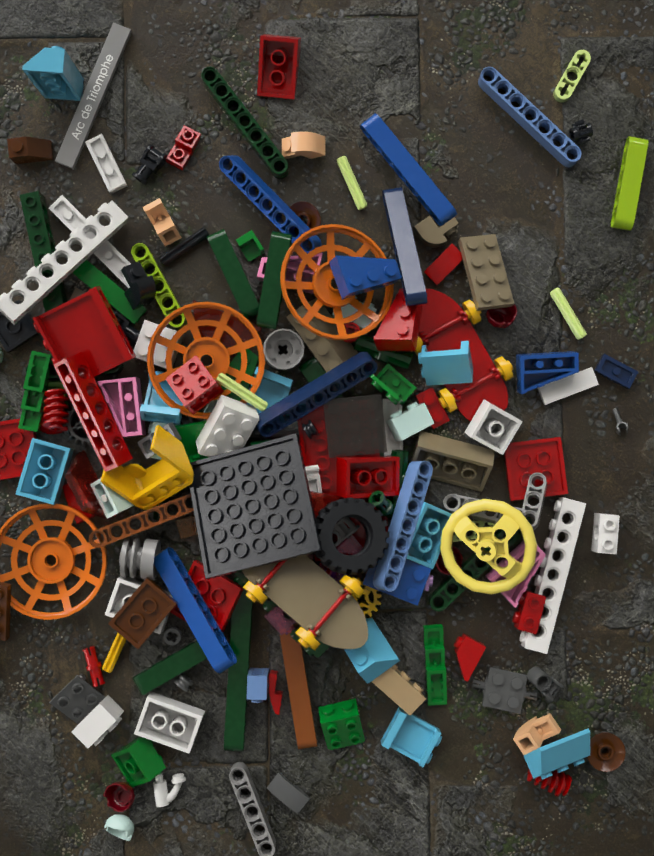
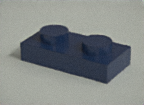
(616, 371)

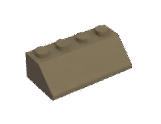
(326, 351)
(455, 460)

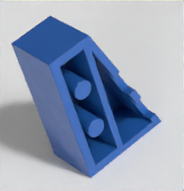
(363, 274)
(542, 368)

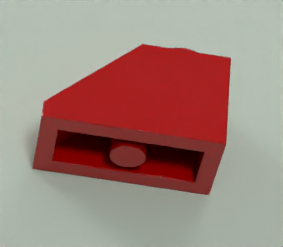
(468, 654)

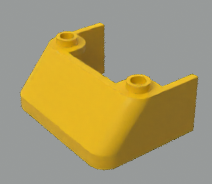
(158, 482)

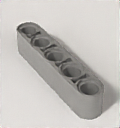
(256, 818)

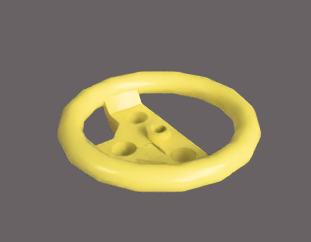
(510, 522)

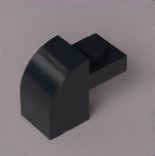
(142, 287)

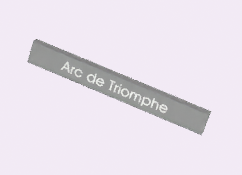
(93, 96)

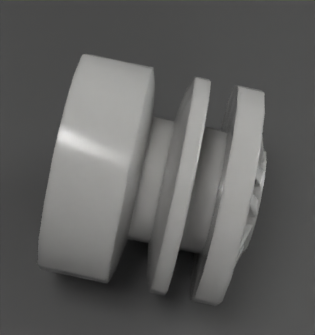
(294, 349)
(136, 558)

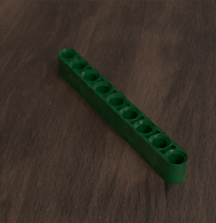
(237, 674)

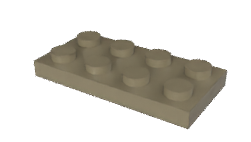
(486, 272)

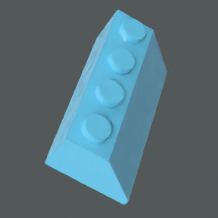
(55, 74)

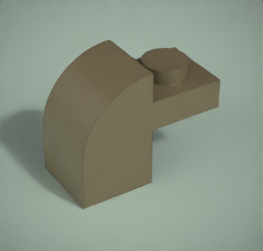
(431, 235)

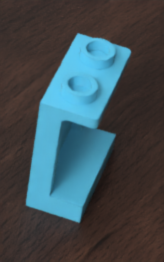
(447, 365)
(272, 388)
(156, 409)
(411, 737)

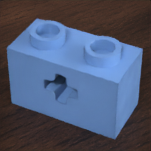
(257, 684)

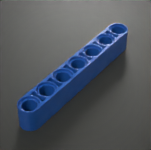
(408, 169)
(262, 199)
(195, 610)

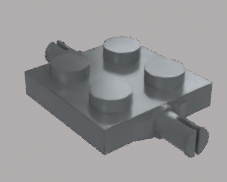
(504, 690)

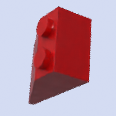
(278, 66)
(366, 474)

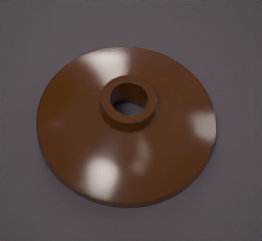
(306, 209)
(612, 757)

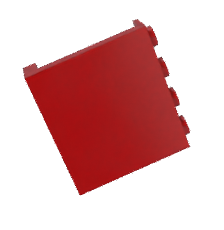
(87, 327)

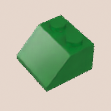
(139, 761)

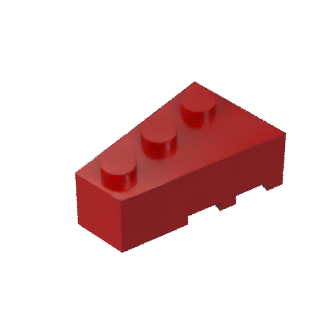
(399, 327)

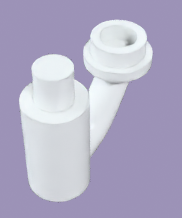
(161, 794)

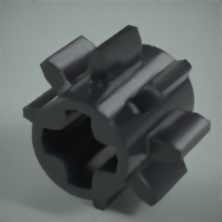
(581, 132)

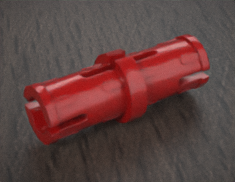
(93, 666)

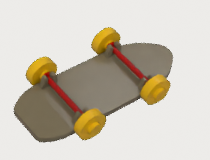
(313, 601)

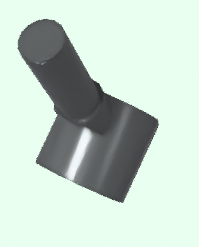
(620, 424)

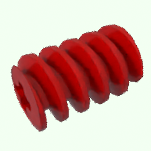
(54, 410)
(558, 781)

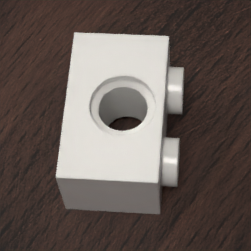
(605, 533)

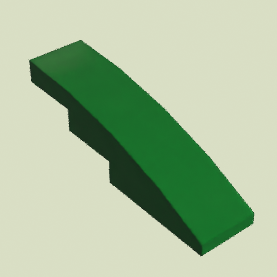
(115, 295)
(35, 386)
(435, 664)

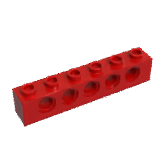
(93, 411)

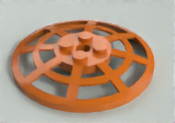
(322, 287)
(205, 346)
(48, 573)

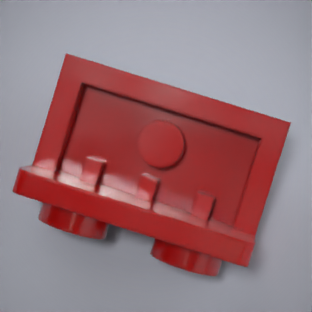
(529, 612)

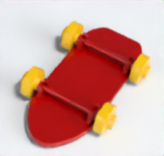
(443, 328)

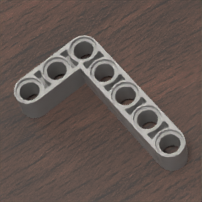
(527, 510)

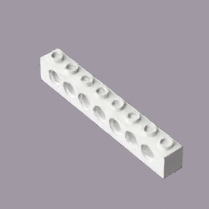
(117, 220)
(561, 566)

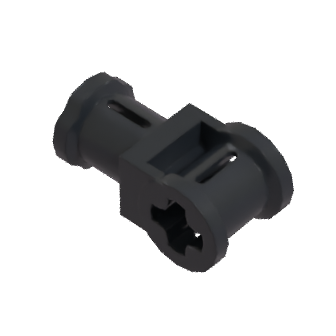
(150, 163)
(126, 326)

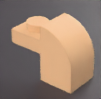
(303, 144)
(162, 222)
(534, 731)

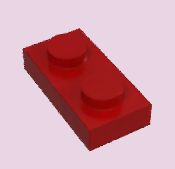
(434, 407)

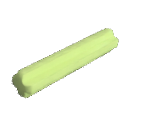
(352, 183)
(568, 313)
(242, 392)

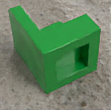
(250, 246)

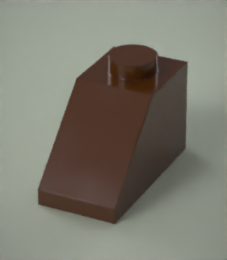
(29, 150)

